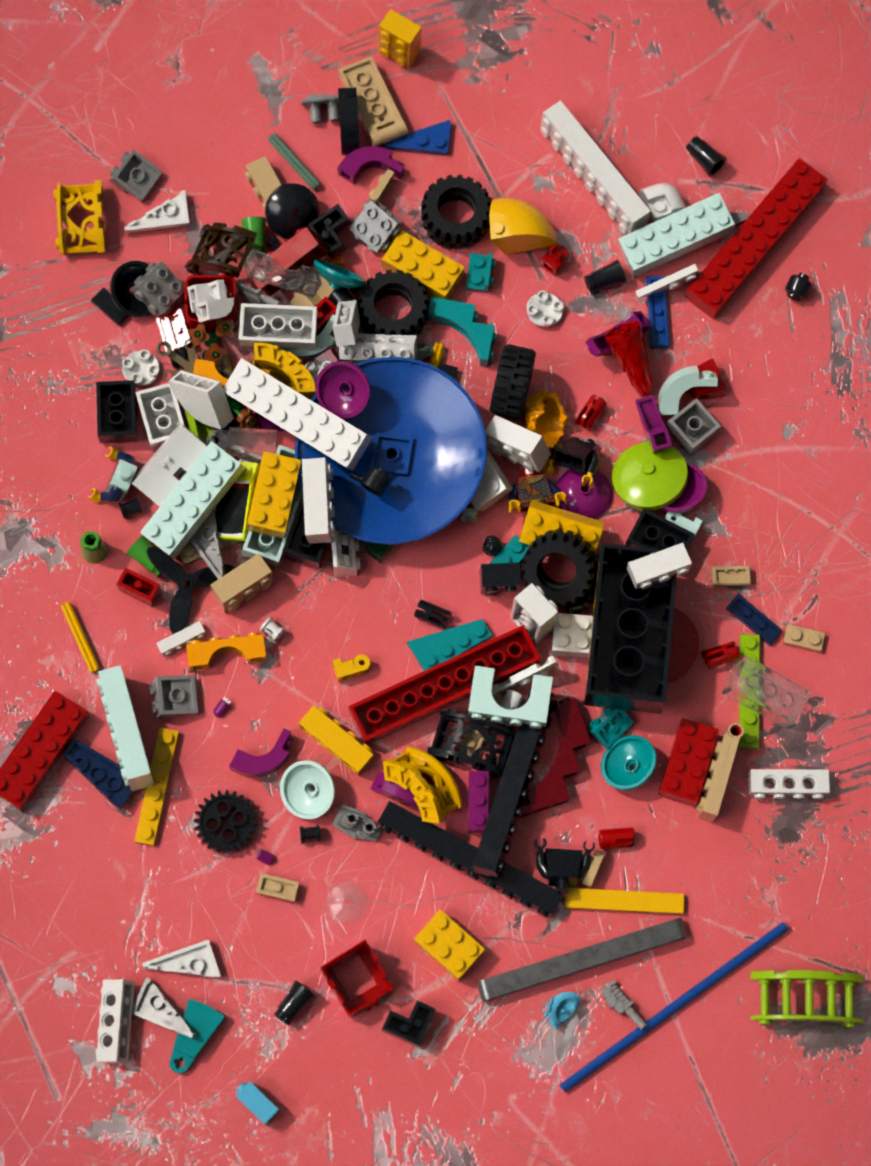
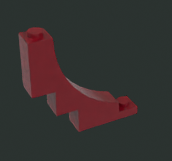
(573, 736)

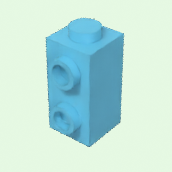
(256, 1102)

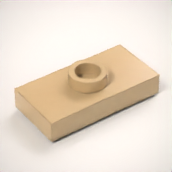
(730, 576)

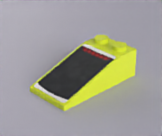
(234, 507)

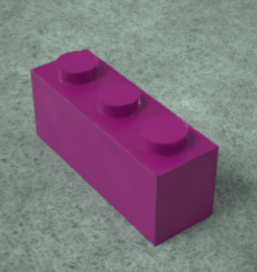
(478, 801)

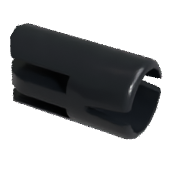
(428, 607)

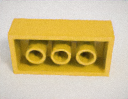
(432, 268)
(273, 494)
(544, 518)

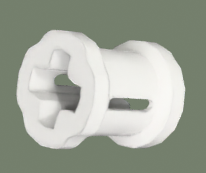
(272, 629)

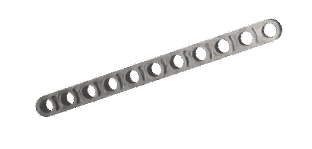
(581, 959)

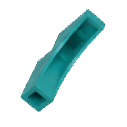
(463, 318)

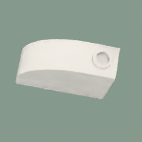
(202, 399)

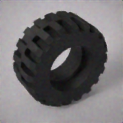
(456, 233)
(399, 285)
(512, 381)
(573, 548)

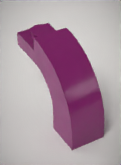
(367, 158)
(263, 765)
(393, 790)

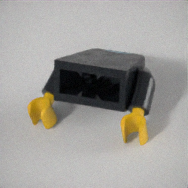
(575, 455)

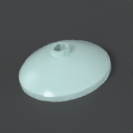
(297, 790)

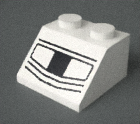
(344, 555)

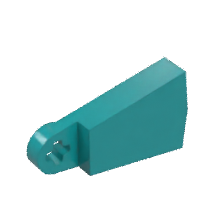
(204, 1023)

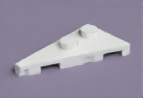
(170, 214)
(670, 282)

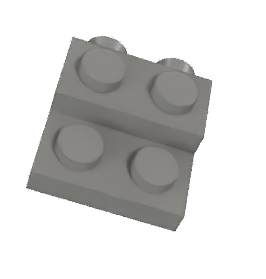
(135, 174)
(174, 696)

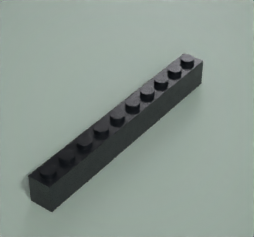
(510, 796)
(462, 856)

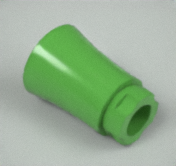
(257, 225)
(96, 552)
(138, 553)

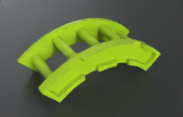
(808, 978)

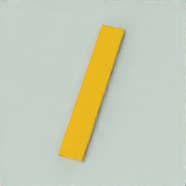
(625, 901)

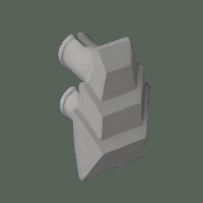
(314, 102)
(356, 824)

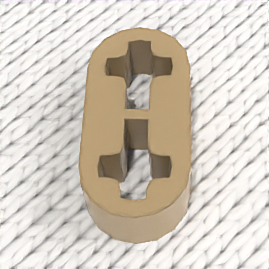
(595, 864)

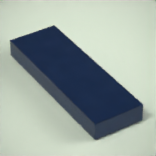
(754, 619)

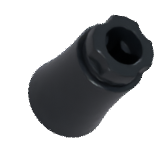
(705, 155)
(605, 277)
(294, 1003)

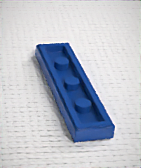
(658, 316)

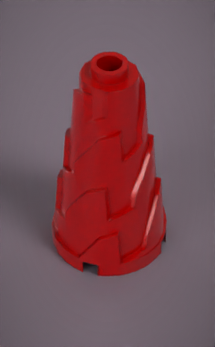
(629, 349)

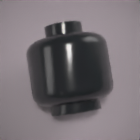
(798, 287)

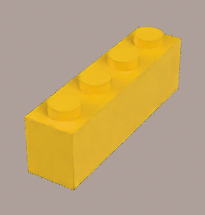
(336, 740)

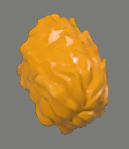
(546, 417)

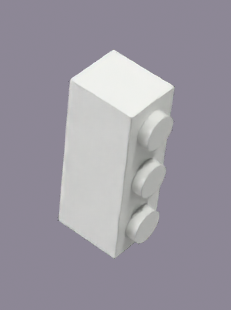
(346, 323)
(659, 566)

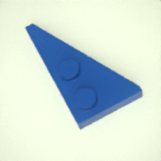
(426, 140)

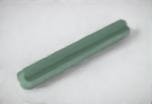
(294, 161)

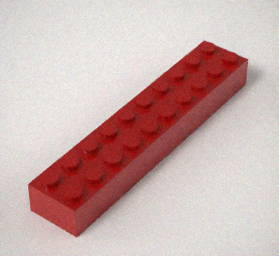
(756, 238)
(441, 685)

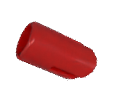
(591, 412)
(720, 654)
(616, 838)

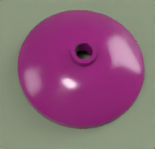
(332, 392)
(693, 493)
(589, 503)

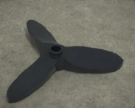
(182, 598)

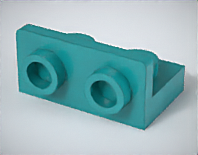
(479, 272)
(512, 552)
(609, 726)

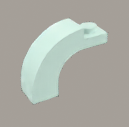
(323, 342)
(679, 383)

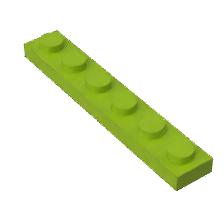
(749, 719)

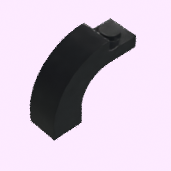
(348, 120)

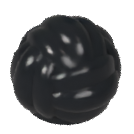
(492, 545)

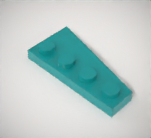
(448, 643)

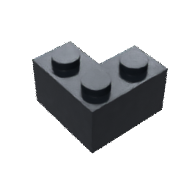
(328, 226)
(498, 577)
(410, 1029)

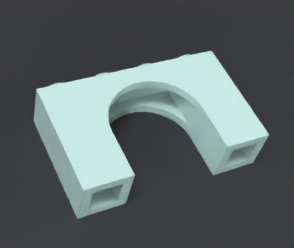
(484, 706)

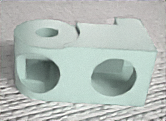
(685, 523)

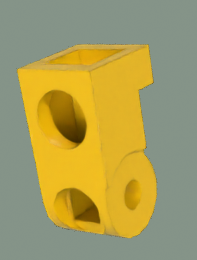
(351, 668)

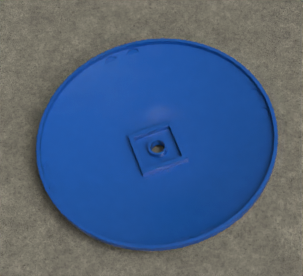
(437, 458)

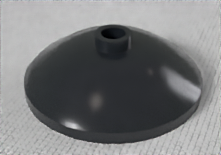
(282, 203)
(120, 286)

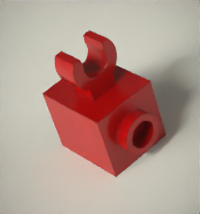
(555, 259)

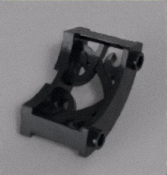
(448, 754)

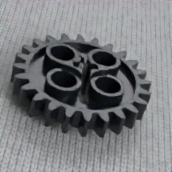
(241, 830)

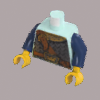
(119, 480)

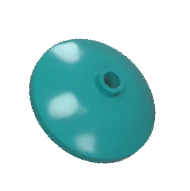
(338, 276)
(622, 757)

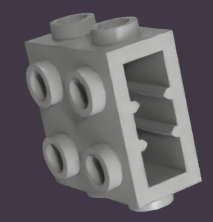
(376, 226)
(158, 288)

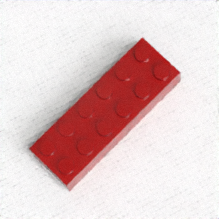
(40, 750)

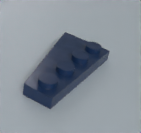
(100, 772)

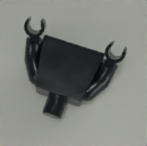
(562, 866)

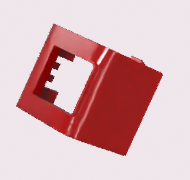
(370, 996)

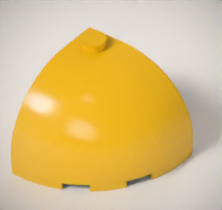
(519, 226)

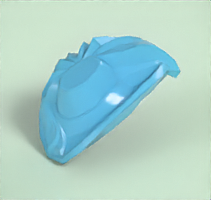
(561, 1008)

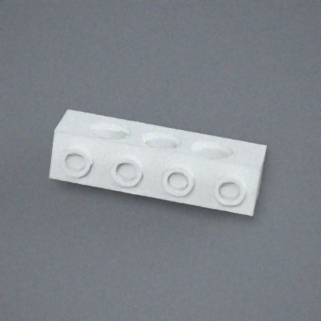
(380, 345)
(818, 778)
(119, 1012)

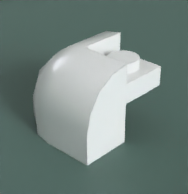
(661, 200)
(210, 300)

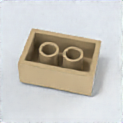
(242, 583)

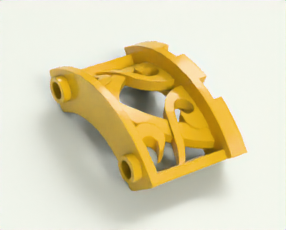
(96, 235)
(284, 367)
(432, 802)

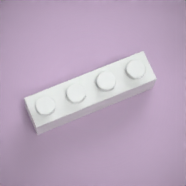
(181, 638)

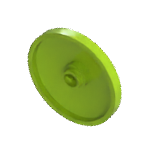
(649, 478)

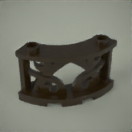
(210, 236)

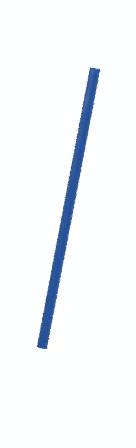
(674, 1007)

